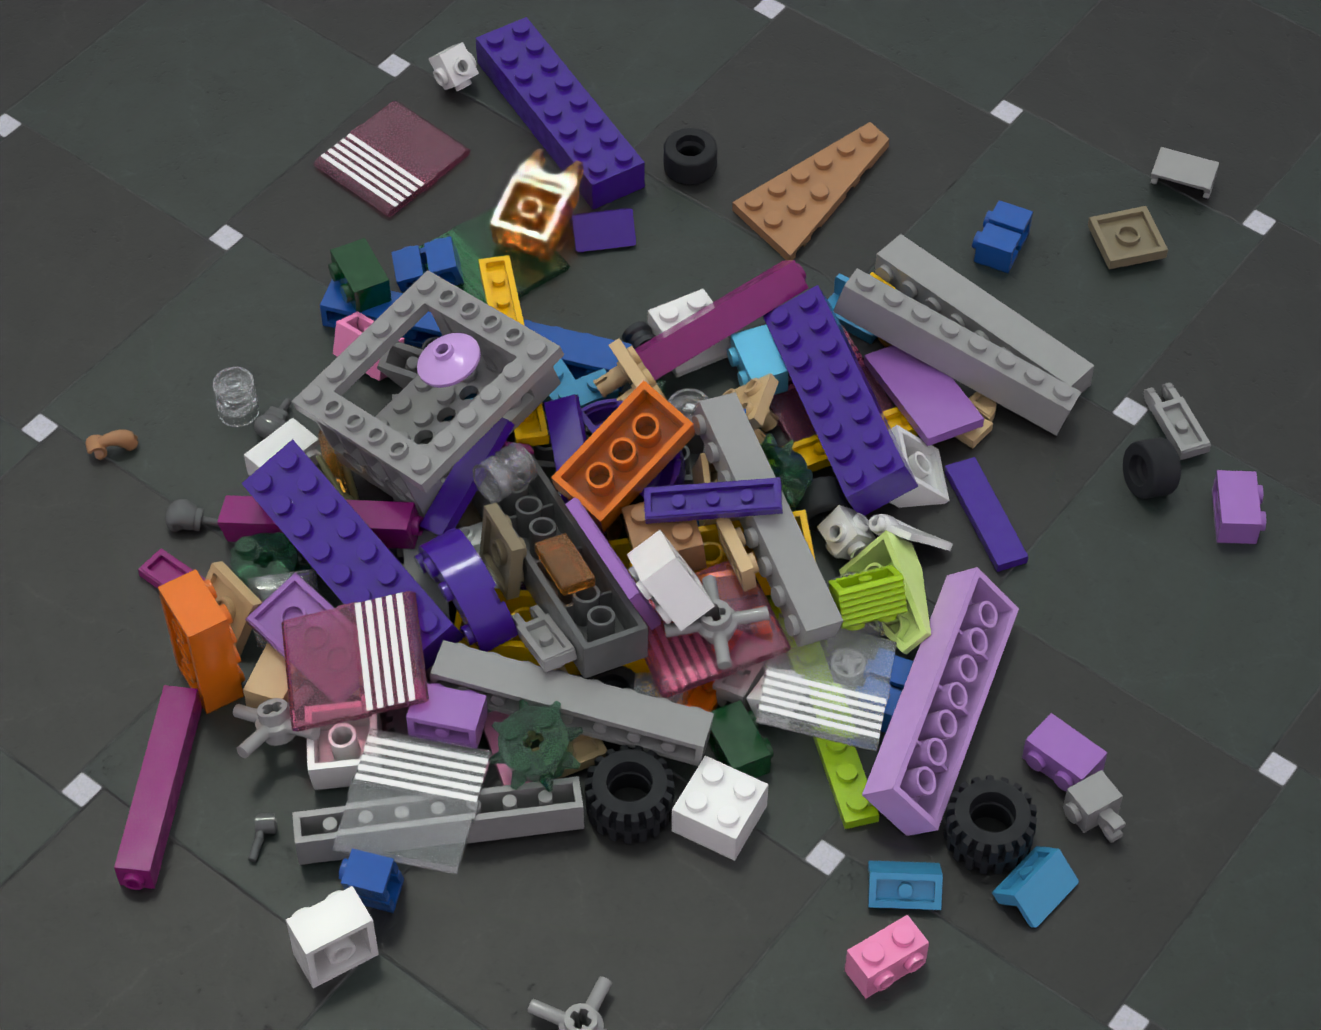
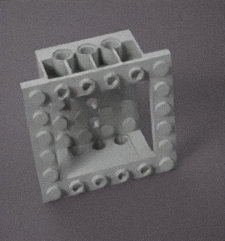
(386, 449)

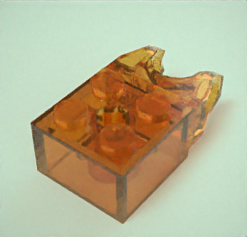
(536, 207)

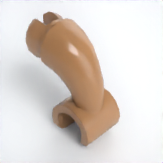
(121, 438)

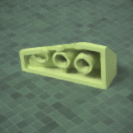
(889, 549)

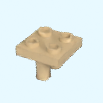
(628, 369)
(756, 399)

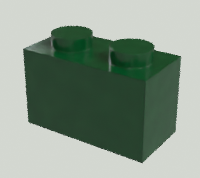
(360, 275)
(737, 740)

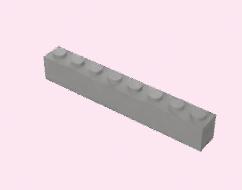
(960, 300)
(956, 351)
(775, 538)
(598, 708)
(501, 815)

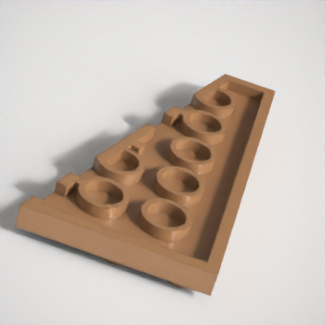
(807, 194)

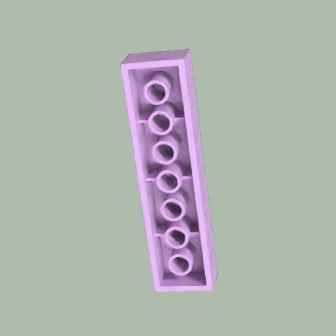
(941, 703)

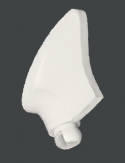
(883, 522)

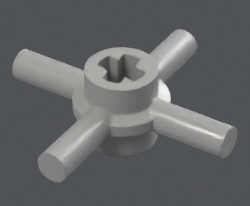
(719, 623)
(272, 725)
(578, 1014)

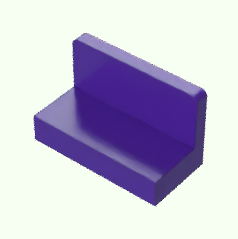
(603, 229)

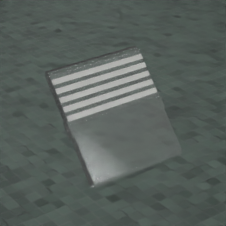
(830, 688)
(413, 800)

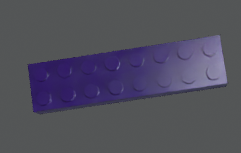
(560, 111)
(840, 402)
(340, 541)

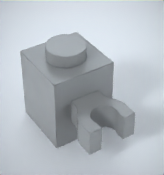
(1095, 803)

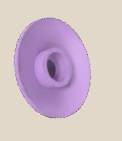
(448, 360)

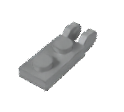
(1177, 421)
(544, 639)

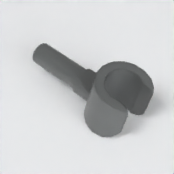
(264, 824)

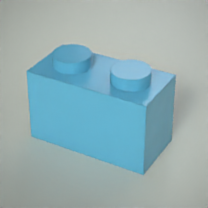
(756, 356)

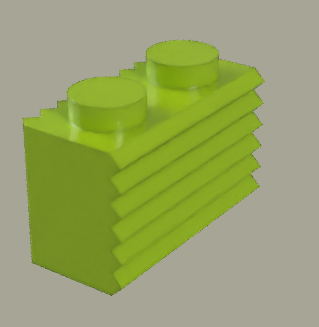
(869, 597)

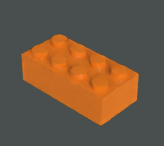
(624, 454)
(202, 640)

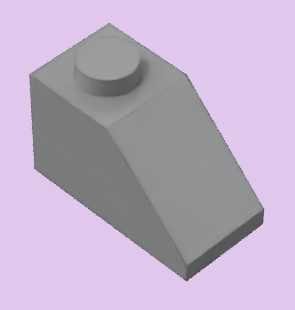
(400, 363)

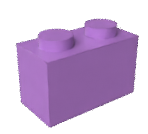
(1237, 507)
(449, 716)
(1062, 753)

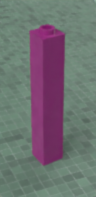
(722, 318)
(390, 520)
(158, 788)

